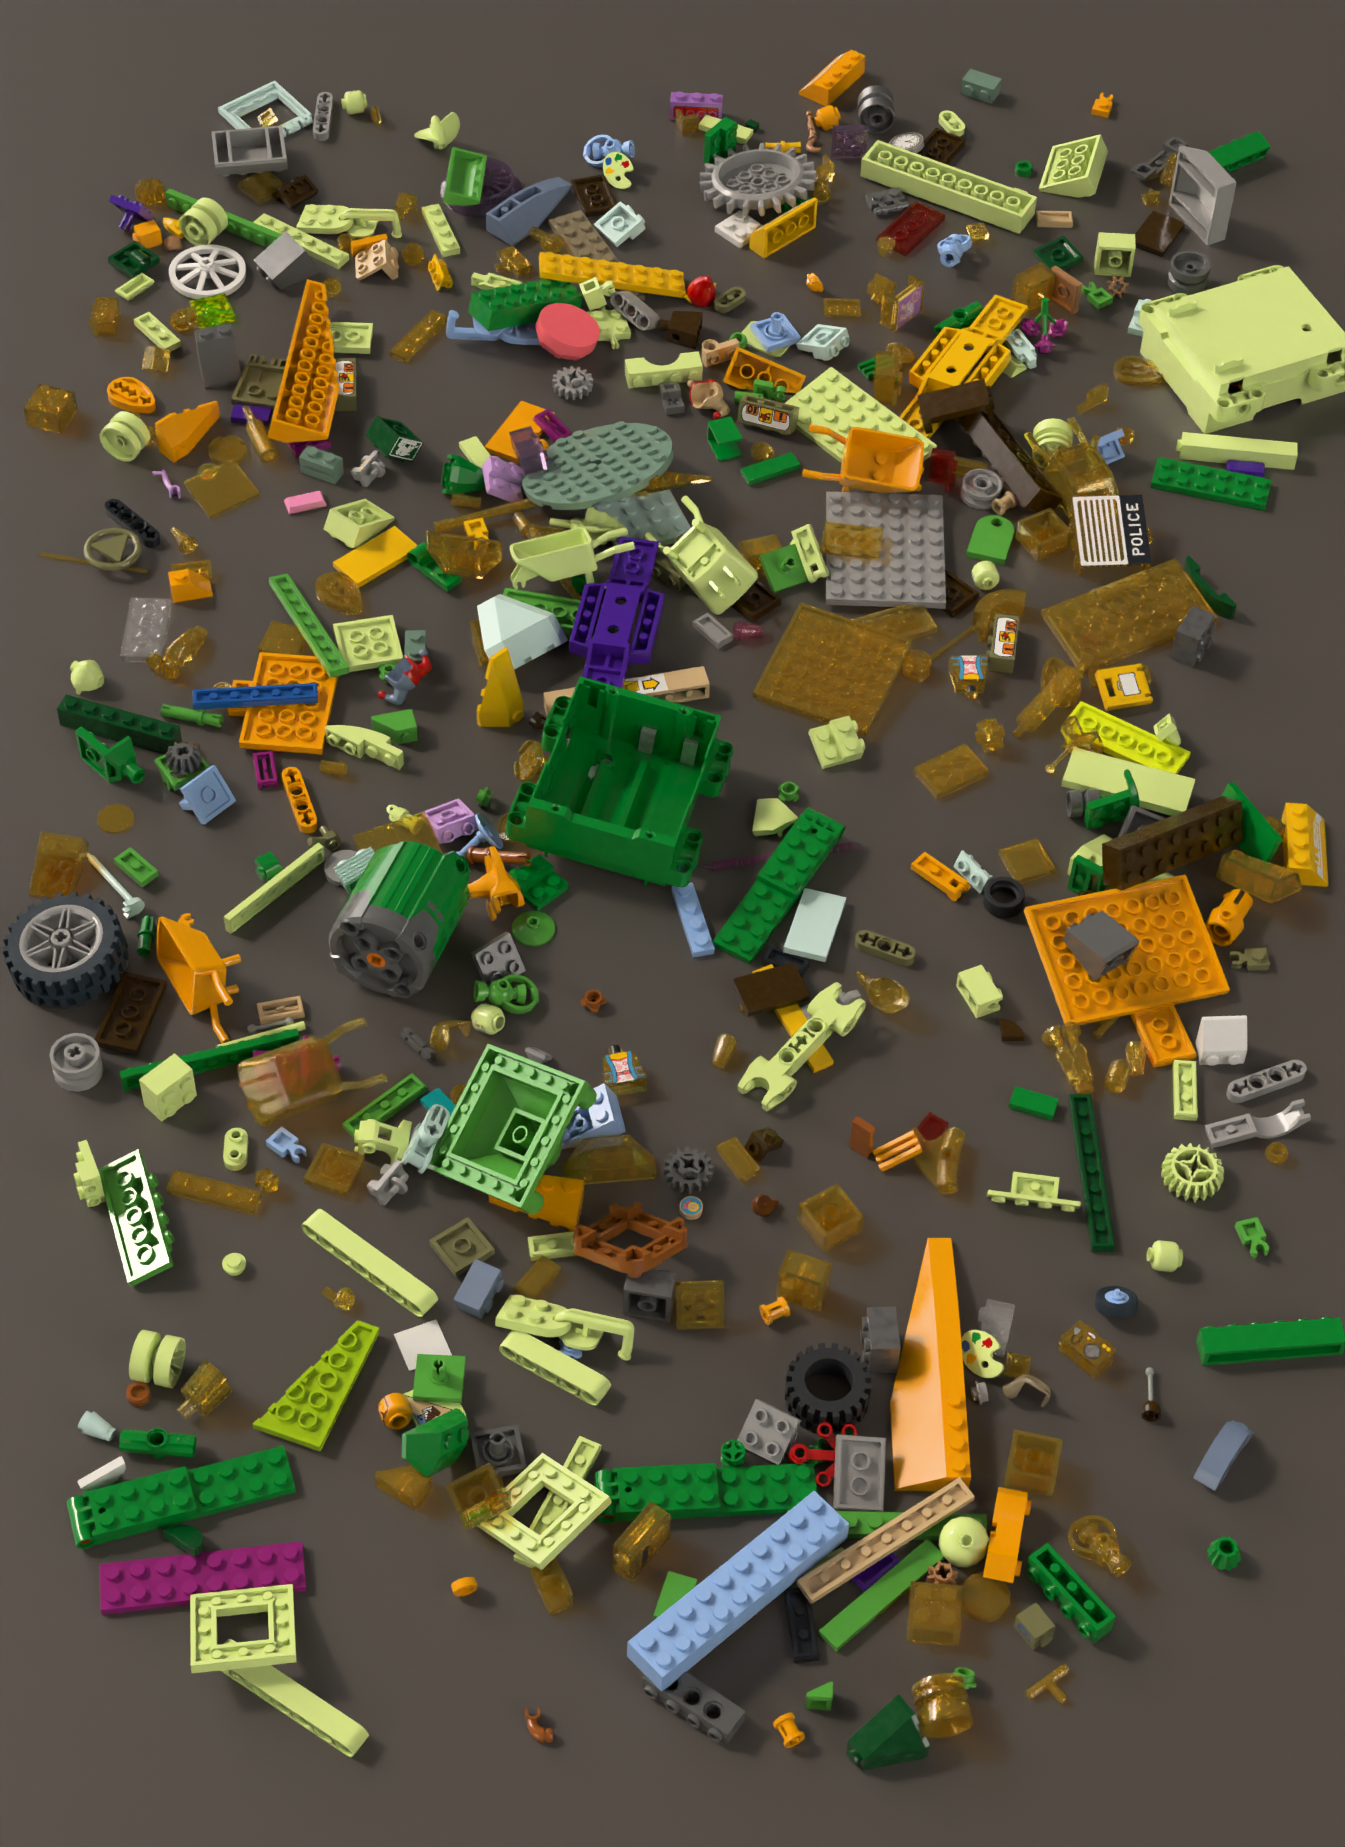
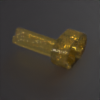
(549, 242)

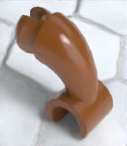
(538, 1733)

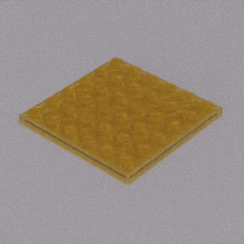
(832, 667)

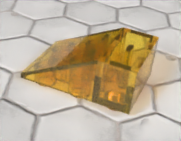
(58, 864)

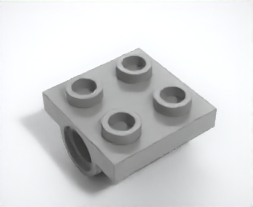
(769, 1432)

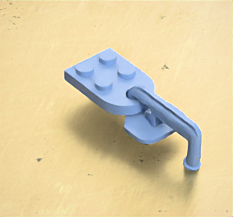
(521, 334)

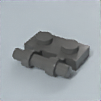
(886, 201)

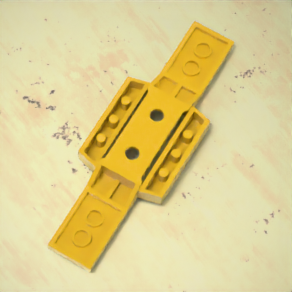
(948, 352)

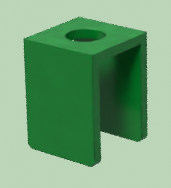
(722, 438)

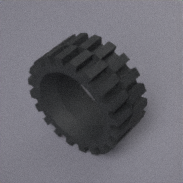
(816, 1411)

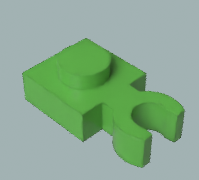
(1097, 297)
(768, 391)
(1252, 1233)

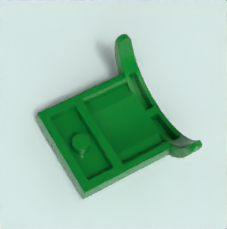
(1112, 807)

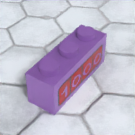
(696, 104)

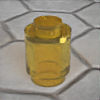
(1117, 1076)

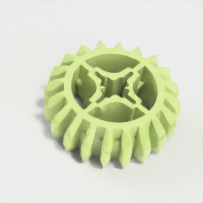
(1206, 1176)

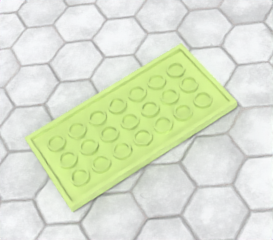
(840, 405)

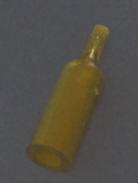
(258, 435)

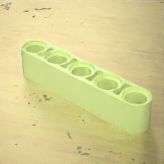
(555, 1367)

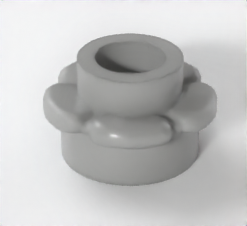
(979, 1392)

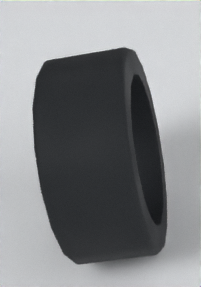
(1001, 909)

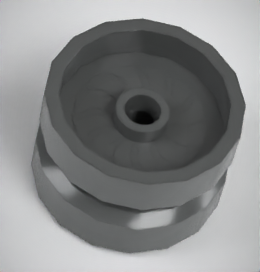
(1188, 272)

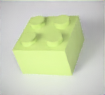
(1114, 254)
(168, 1087)

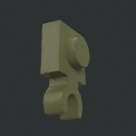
(1252, 958)

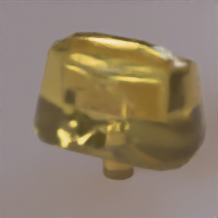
(1150, 198)

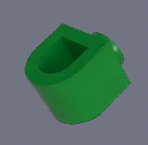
(267, 866)

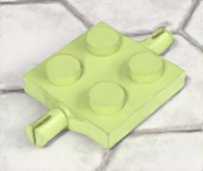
(612, 325)

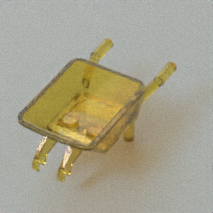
(1077, 469)
(296, 1077)

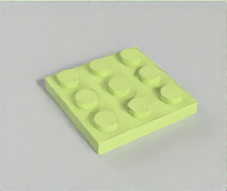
(368, 642)

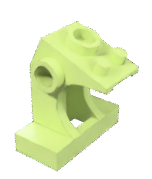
(369, 1142)

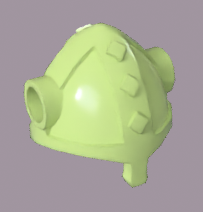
(86, 676)

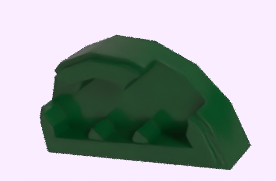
(185, 1537)

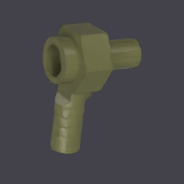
(329, 839)

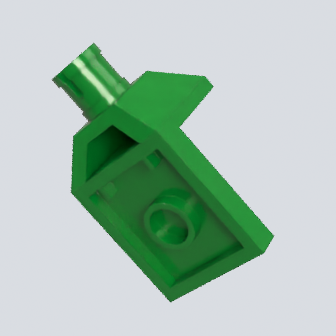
(112, 762)

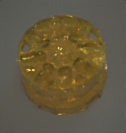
(916, 667)

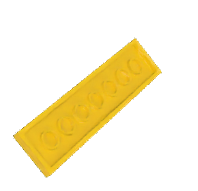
(623, 275)

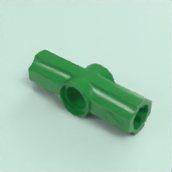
(960, 317)
(143, 1442)

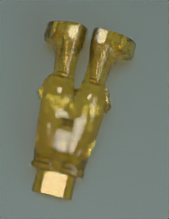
(181, 651)
(1073, 1061)

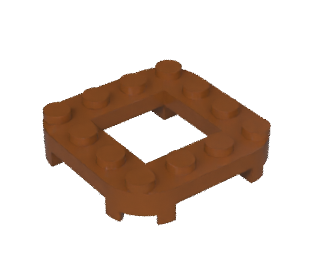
(592, 1245)

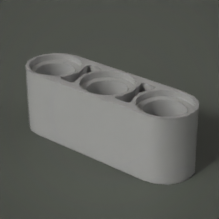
(643, 318)

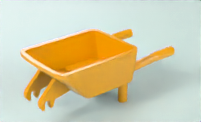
(875, 461)
(195, 968)

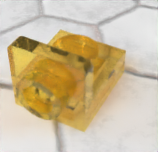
(405, 203)

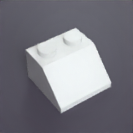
(1222, 1040)

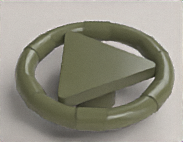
(112, 549)

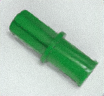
(146, 936)

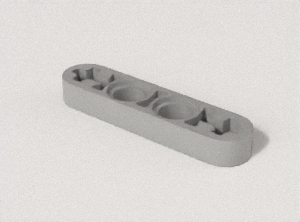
(323, 116)
(1264, 1078)

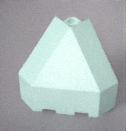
(519, 628)

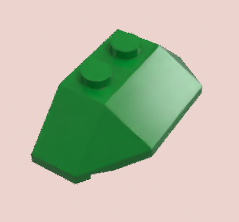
(436, 1443)

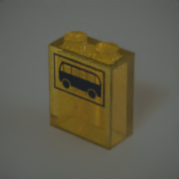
(641, 1541)

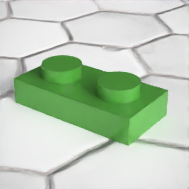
(136, 867)

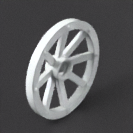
(207, 268)

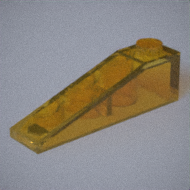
(672, 480)

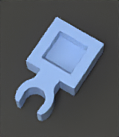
(285, 1143)

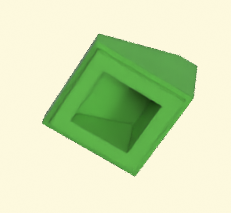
(820, 1697)

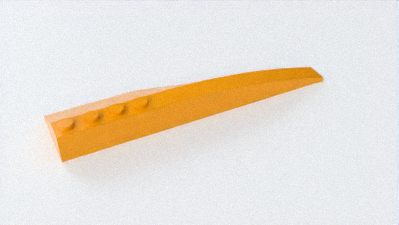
(309, 377)
(929, 1385)

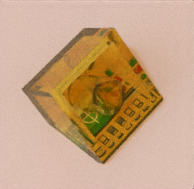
(479, 1496)

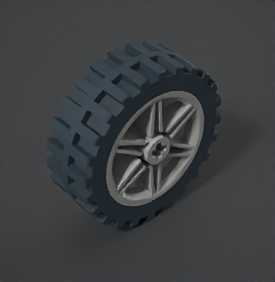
(59, 934)

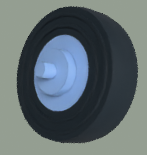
(1116, 1302)

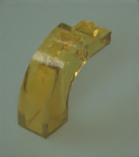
(999, 602)

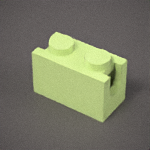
(979, 991)

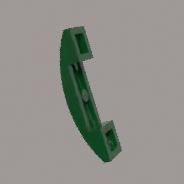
(1220, 604)

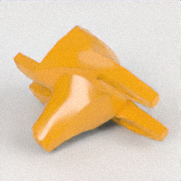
(496, 886)

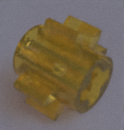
(412, 253)

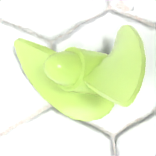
(441, 132)

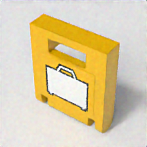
(1128, 684)

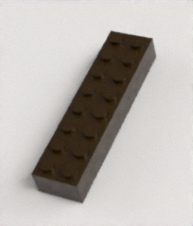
(1010, 461)
(1172, 843)

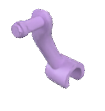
(173, 489)

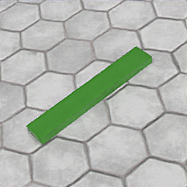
(880, 1595)

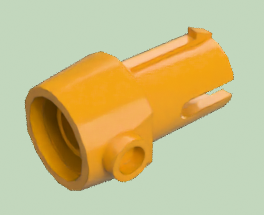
(1226, 921)

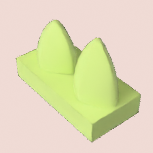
(1167, 730)

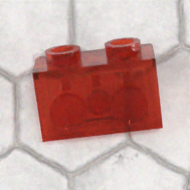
(942, 467)

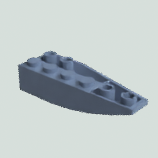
(525, 210)

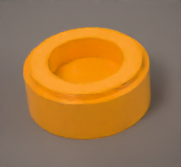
(464, 1586)

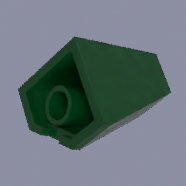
(888, 1738)

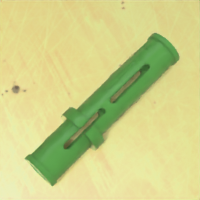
(197, 716)

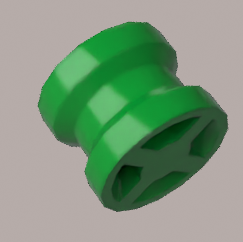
(734, 1449)

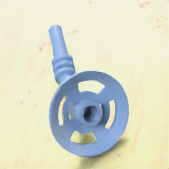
(484, 834)

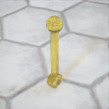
(1050, 767)

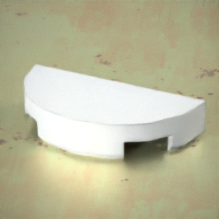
(103, 1476)

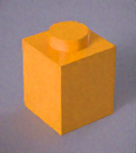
(147, 234)

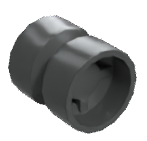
(1077, 801)

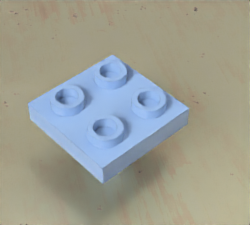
(775, 332)

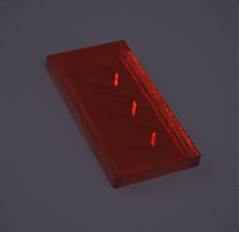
(912, 227)

